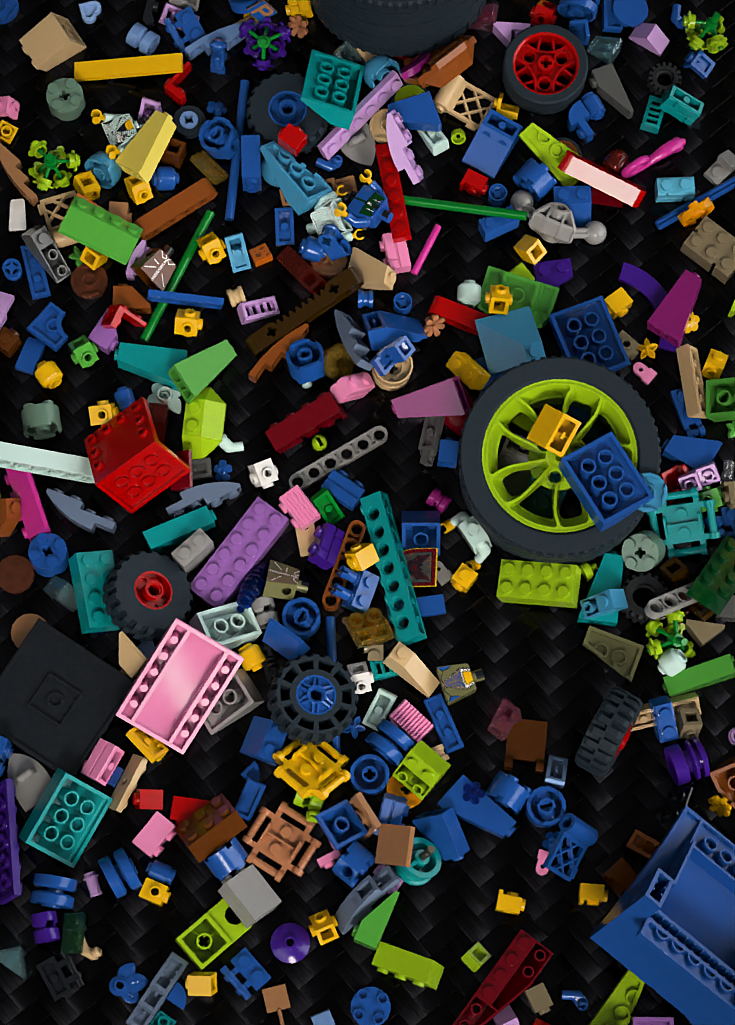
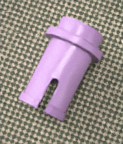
(92, 884)

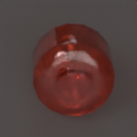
(615, 161)

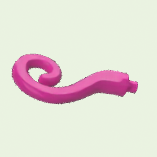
(674, 145)

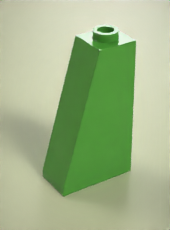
(198, 371)
(700, 676)

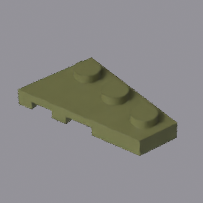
(615, 651)

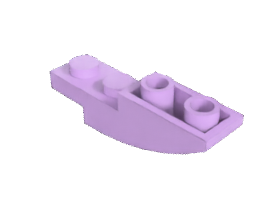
(398, 140)

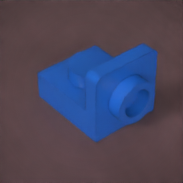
(699, 62)

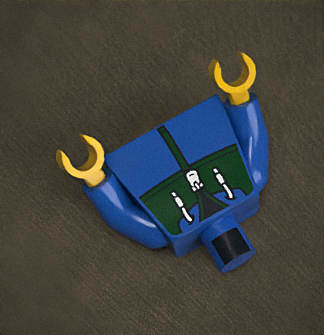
(367, 207)

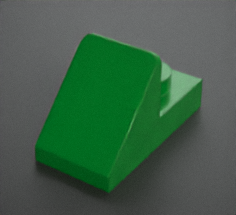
(326, 506)

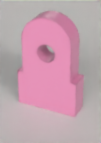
(646, 375)
(542, 855)

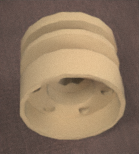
(398, 379)

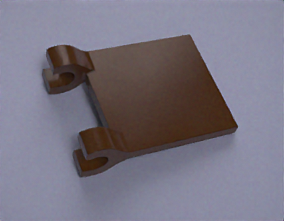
(526, 743)

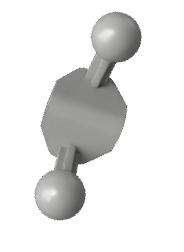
(556, 222)

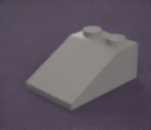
(235, 702)

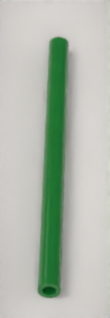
(466, 208)
(177, 275)

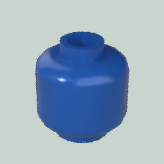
(165, 178)
(311, 249)

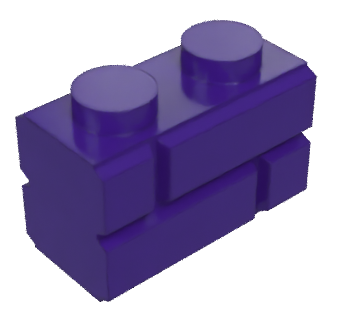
(325, 546)

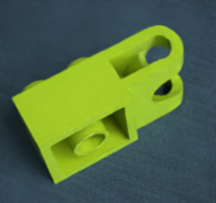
(217, 931)

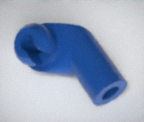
(675, 16)
(329, 165)

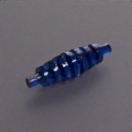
(252, 587)

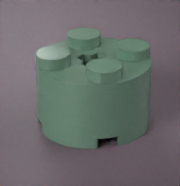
(65, 89)
(41, 420)
(643, 541)

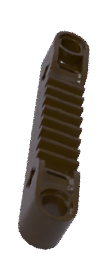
(345, 282)

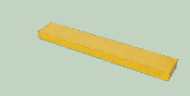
(128, 67)

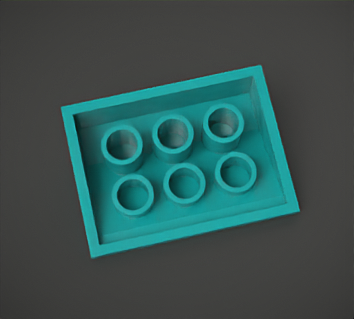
(332, 88)
(65, 818)

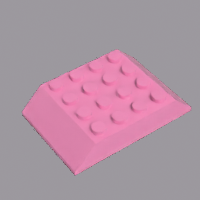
(179, 685)

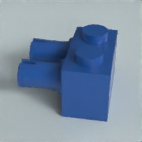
(359, 591)

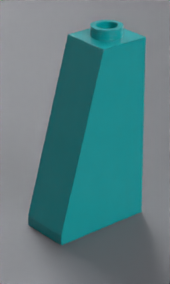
(149, 361)
(176, 531)
(607, 577)

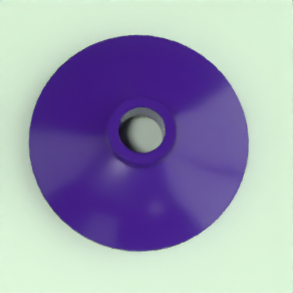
(292, 953)

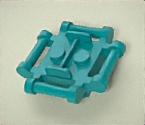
(685, 523)

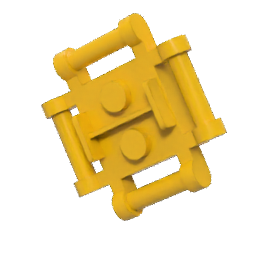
(311, 769)

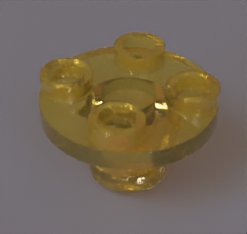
(337, 362)

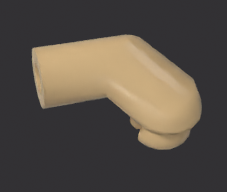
(90, 953)

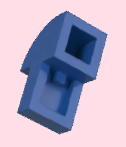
(578, 120)

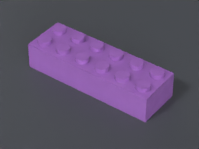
(239, 554)

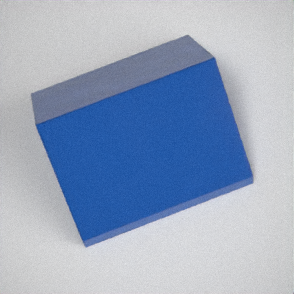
(284, 640)

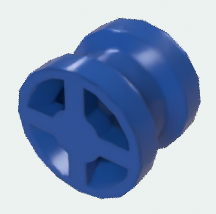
(11, 265)
(365, 298)

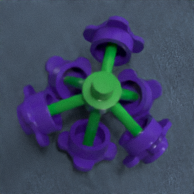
(254, 46)

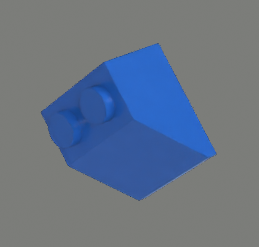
(578, 201)
(420, 529)
(263, 740)

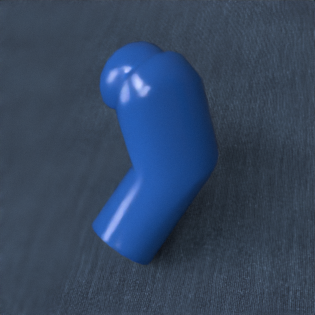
(577, 997)

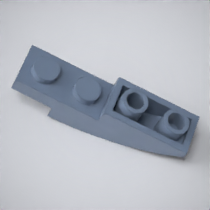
(210, 493)
(72, 509)
(363, 896)

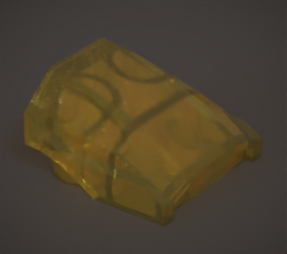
(368, 628)

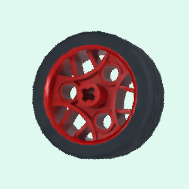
(544, 69)

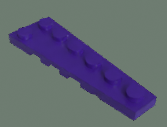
(9, 847)

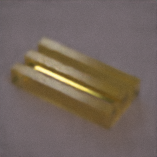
(209, 167)

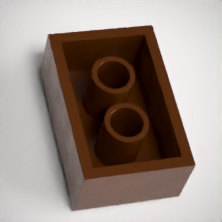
(210, 827)

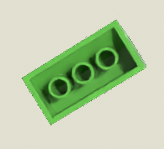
(100, 230)

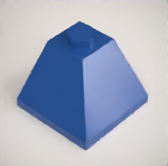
(341, 825)

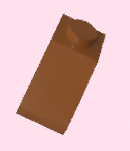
(131, 298)
(9, 515)

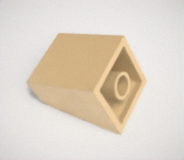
(51, 42)

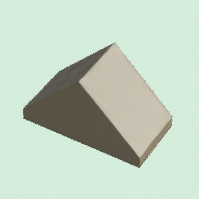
(702, 631)

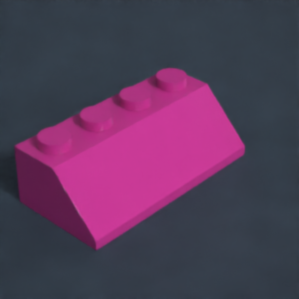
(31, 505)

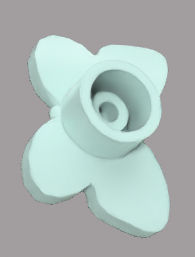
(165, 395)

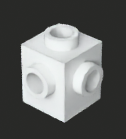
(263, 473)
(361, 677)

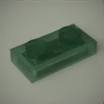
(73, 933)

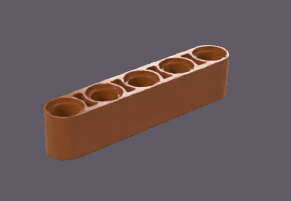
(176, 208)
(350, 538)

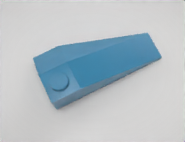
(297, 183)

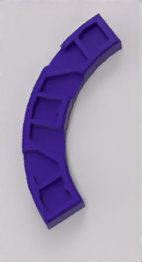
(649, 288)

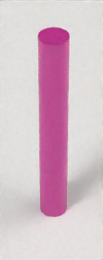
(425, 250)

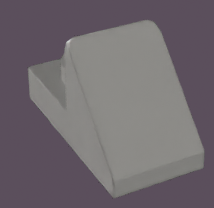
(721, 168)

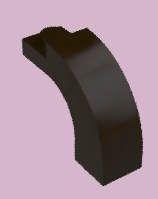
(676, 576)

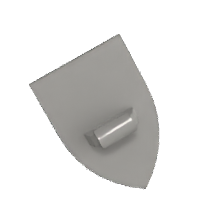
(360, 146)
(28, 778)

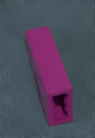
(674, 312)
(435, 400)

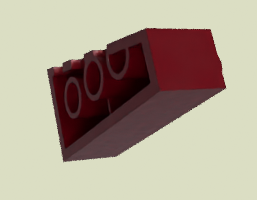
(305, 422)

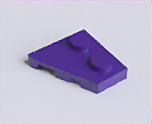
(553, 272)

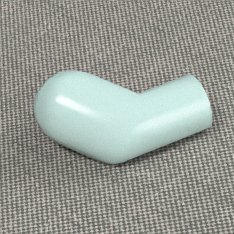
(228, 446)

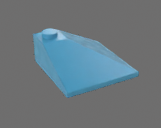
(509, 339)

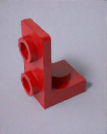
(177, 93)
(115, 312)

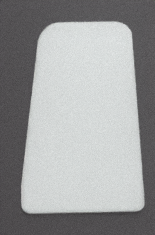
(17, 216)

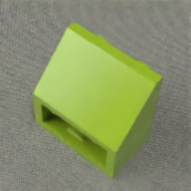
(421, 770)

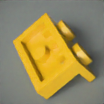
(151, 748)

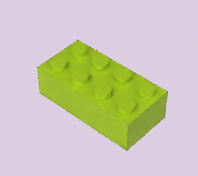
(539, 583)

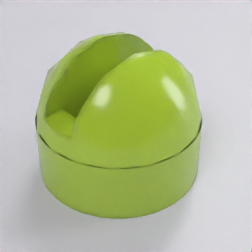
(461, 139)
(315, 444)

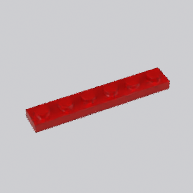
(393, 190)

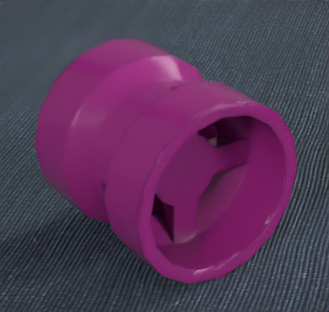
(438, 500)

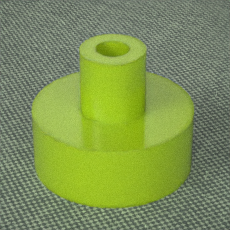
(587, 570)

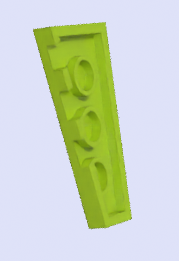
(548, 151)
(620, 1002)

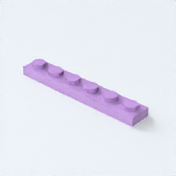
(363, 113)

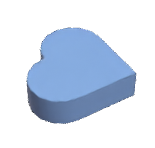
(89, 11)

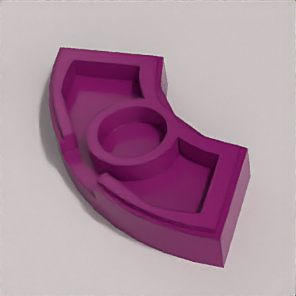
(415, 66)

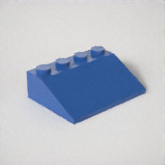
(589, 334)
(605, 481)

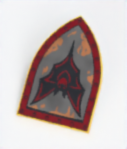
(421, 566)

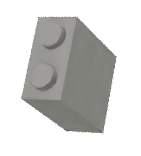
(193, 552)
(249, 895)

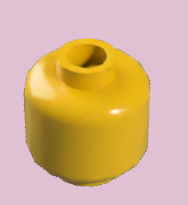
(48, 374)
(252, 656)

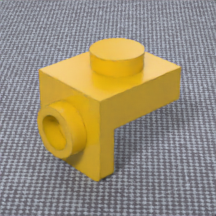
(506, 110)
(714, 364)

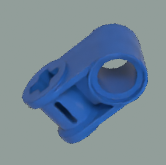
(334, 243)

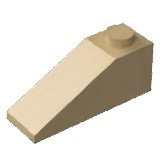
(411, 668)

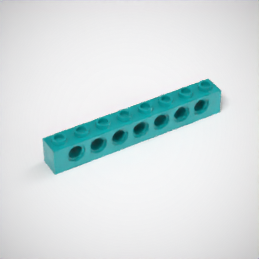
(415, 630)

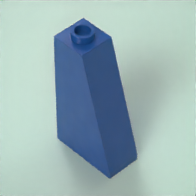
(484, 815)

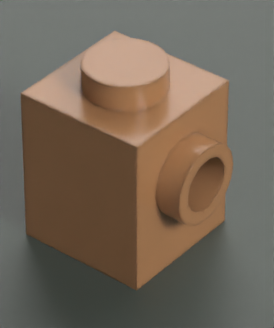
(121, 209)

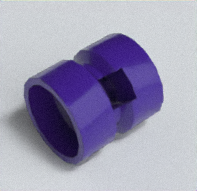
(45, 927)

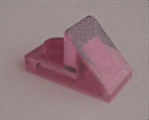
(486, 18)
(504, 719)

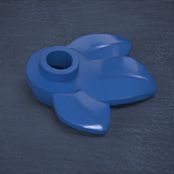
(131, 982)

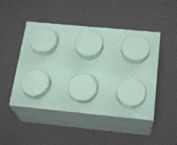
(228, 625)

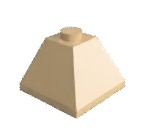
(130, 657)

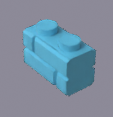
(674, 189)

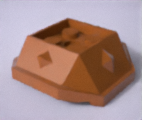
(444, 63)

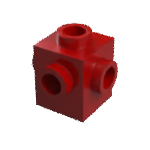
(543, 13)

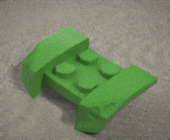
(525, 293)

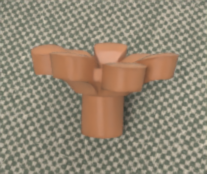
(298, 25)
(433, 325)

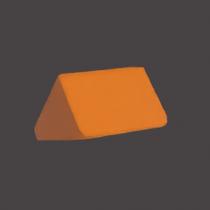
(260, 255)

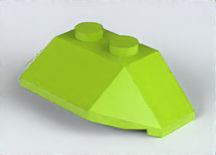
(203, 424)

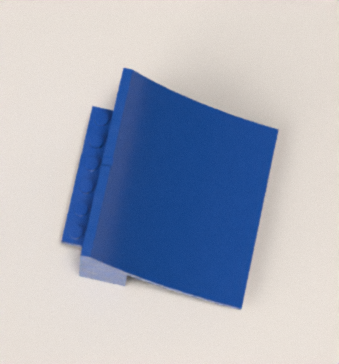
(680, 922)

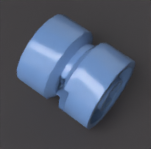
(142, 38)

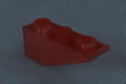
(301, 270)

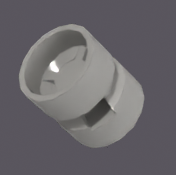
(264, 610)

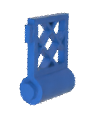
(576, 834)

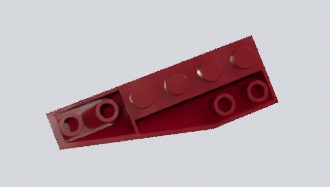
(507, 980)

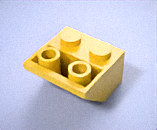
(553, 430)

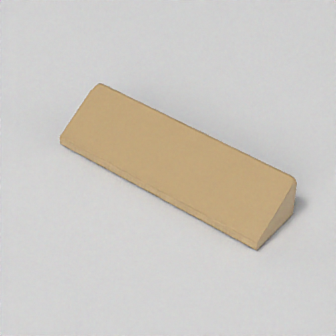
(692, 381)
(684, 701)

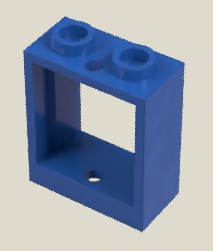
(251, 163)

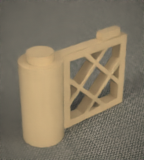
(448, 98)
(59, 239)

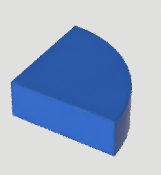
(251, 771)
(178, 996)

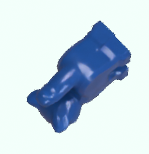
(218, 56)

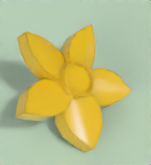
(648, 349)

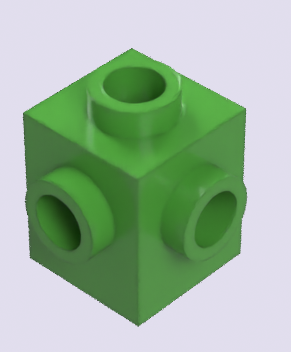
(83, 352)
(714, 493)

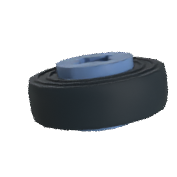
(186, 128)

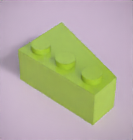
(407, 966)

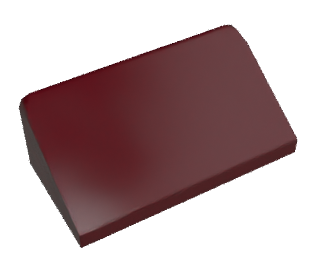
(186, 481)

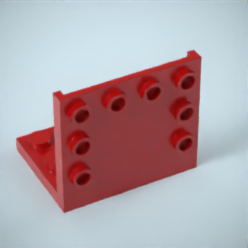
(131, 460)

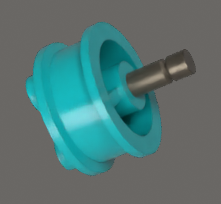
(424, 863)

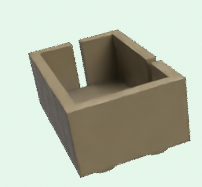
(712, 245)

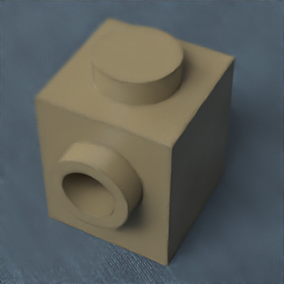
(629, 344)
(688, 723)

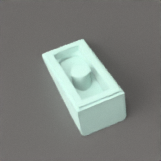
(435, 141)
(379, 708)

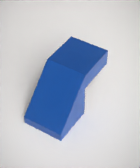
(394, 353)

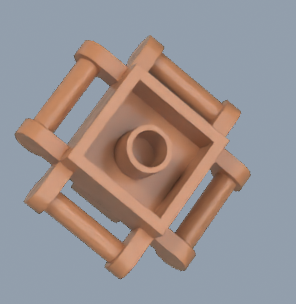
(281, 842)

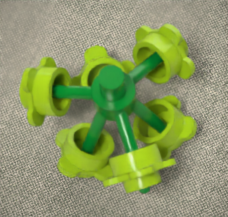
(711, 26)
(51, 161)
(674, 635)

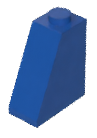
(418, 113)
(690, 451)
(444, 832)

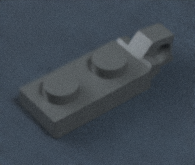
(430, 439)

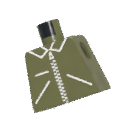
(283, 581)

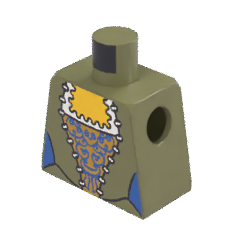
(458, 681)

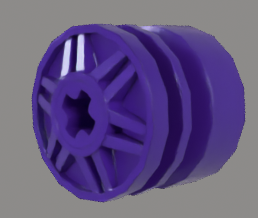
(690, 760)

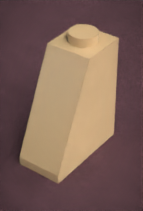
(372, 271)

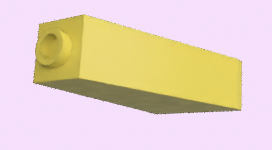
(147, 147)

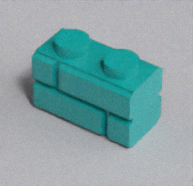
(681, 105)

